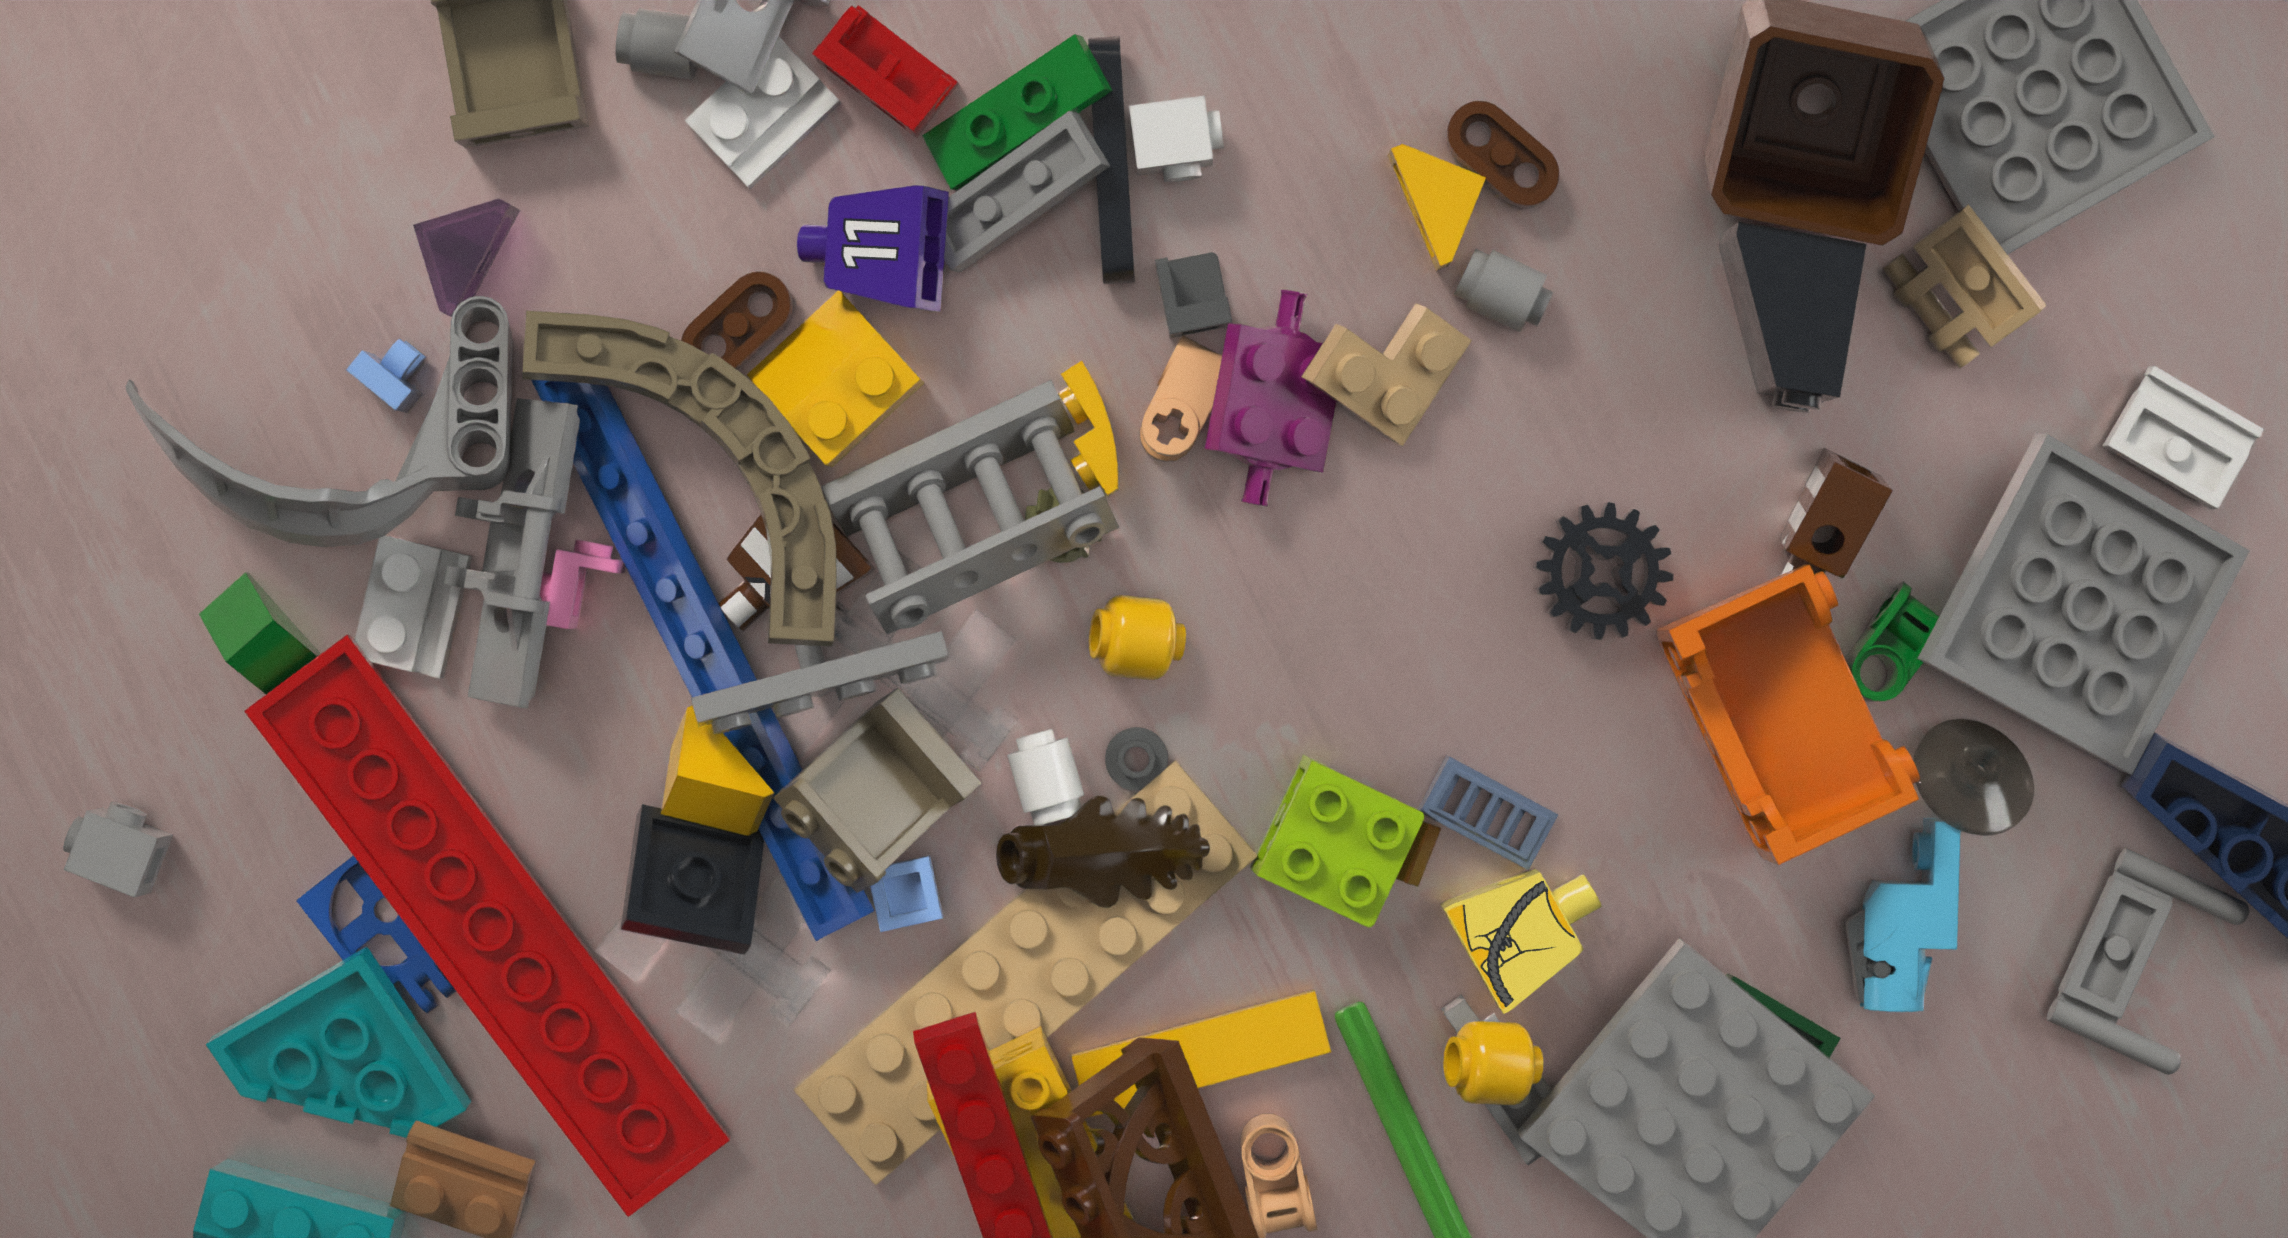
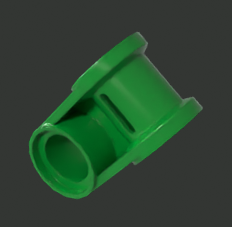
(1897, 638)

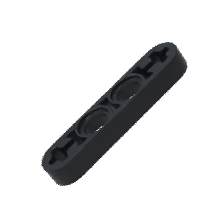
(1114, 181)

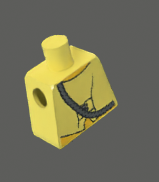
(1520, 931)

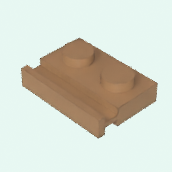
(461, 1182)

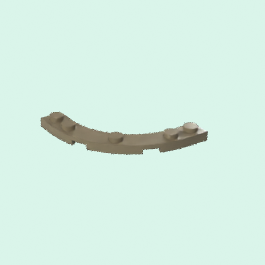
(739, 420)

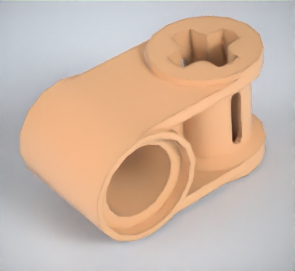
(1185, 393)
(1277, 1188)

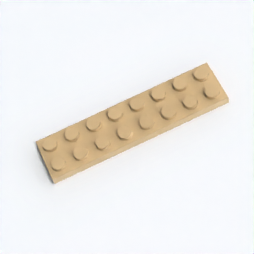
(1017, 973)

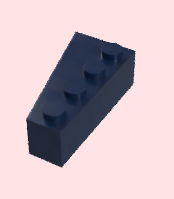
(2220, 819)

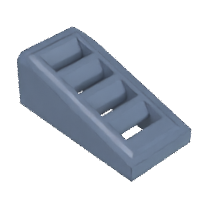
(1441, 789)

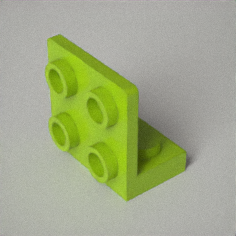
(1337, 842)

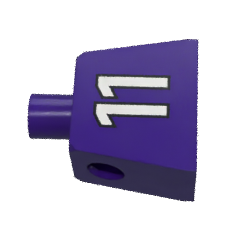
(883, 245)

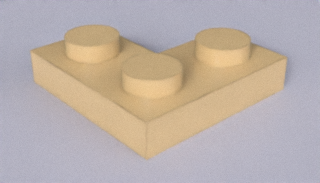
(1390, 387)

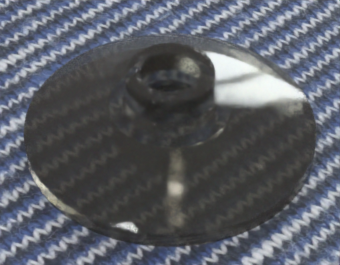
(1961, 790)

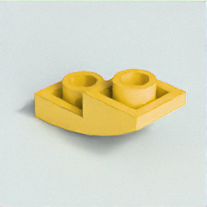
(1098, 455)

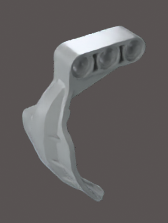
(433, 464)

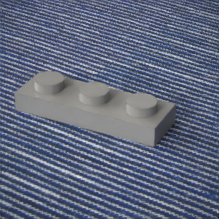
(1020, 189)

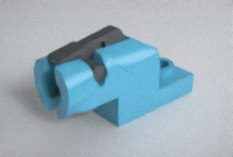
(1905, 919)

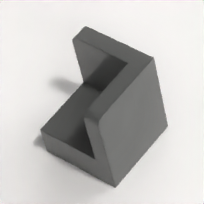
(1193, 294)

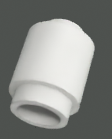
(1046, 777)

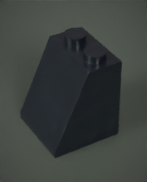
(1793, 309)

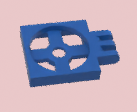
(412, 972)

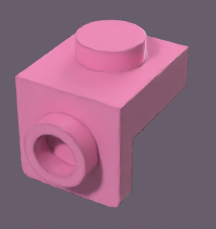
(567, 582)

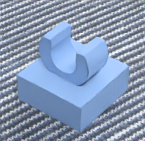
(390, 375)
(907, 895)

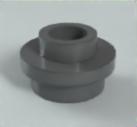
(1122, 743)

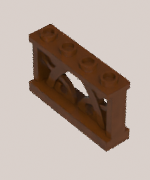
(1165, 1105)

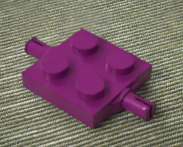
(1264, 405)

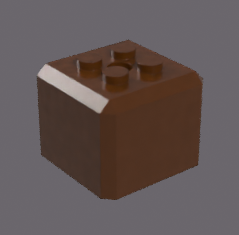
(1834, 169)

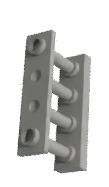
(946, 460)

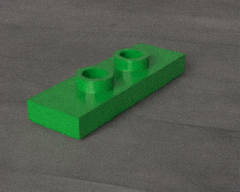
(1016, 111)

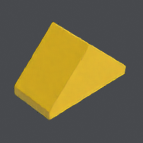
(1438, 198)
(712, 781)

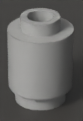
(649, 43)
(1504, 289)

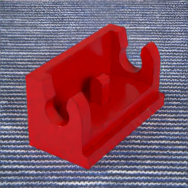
(885, 70)

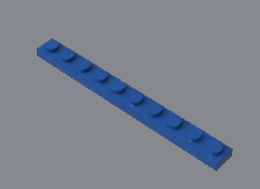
(695, 630)

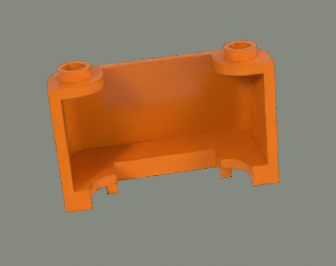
(1786, 715)

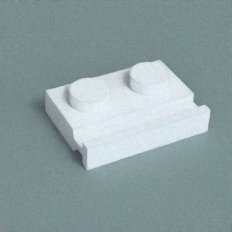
(764, 126)
(2183, 437)
(408, 609)

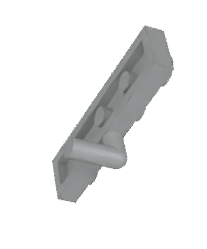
(793, 690)

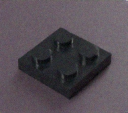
(692, 882)

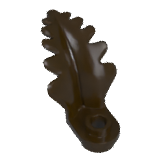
(1102, 851)

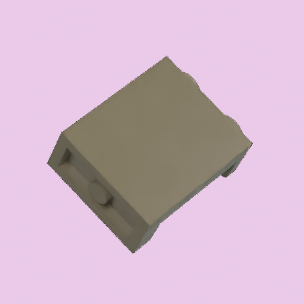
(510, 69)
(875, 791)

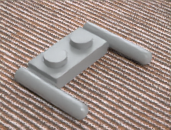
(2118, 948)

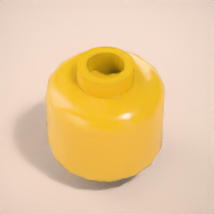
(1136, 637)
(1492, 1063)

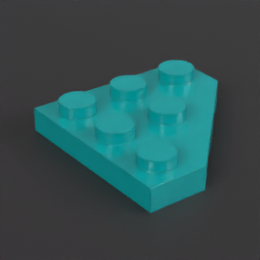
(342, 1052)

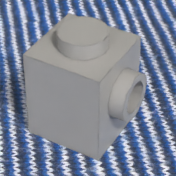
(116, 849)

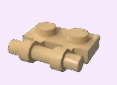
(1978, 278)

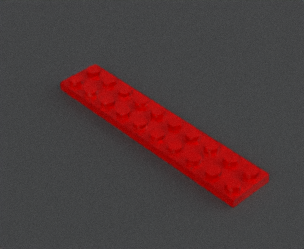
(488, 924)

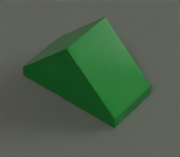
(256, 635)

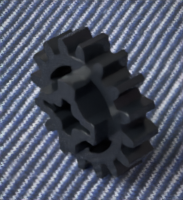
(1625, 553)

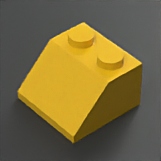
(835, 379)

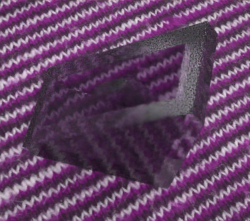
(462, 249)

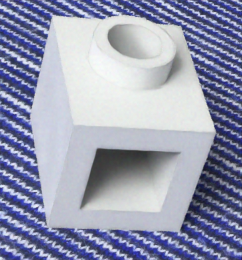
(1175, 137)

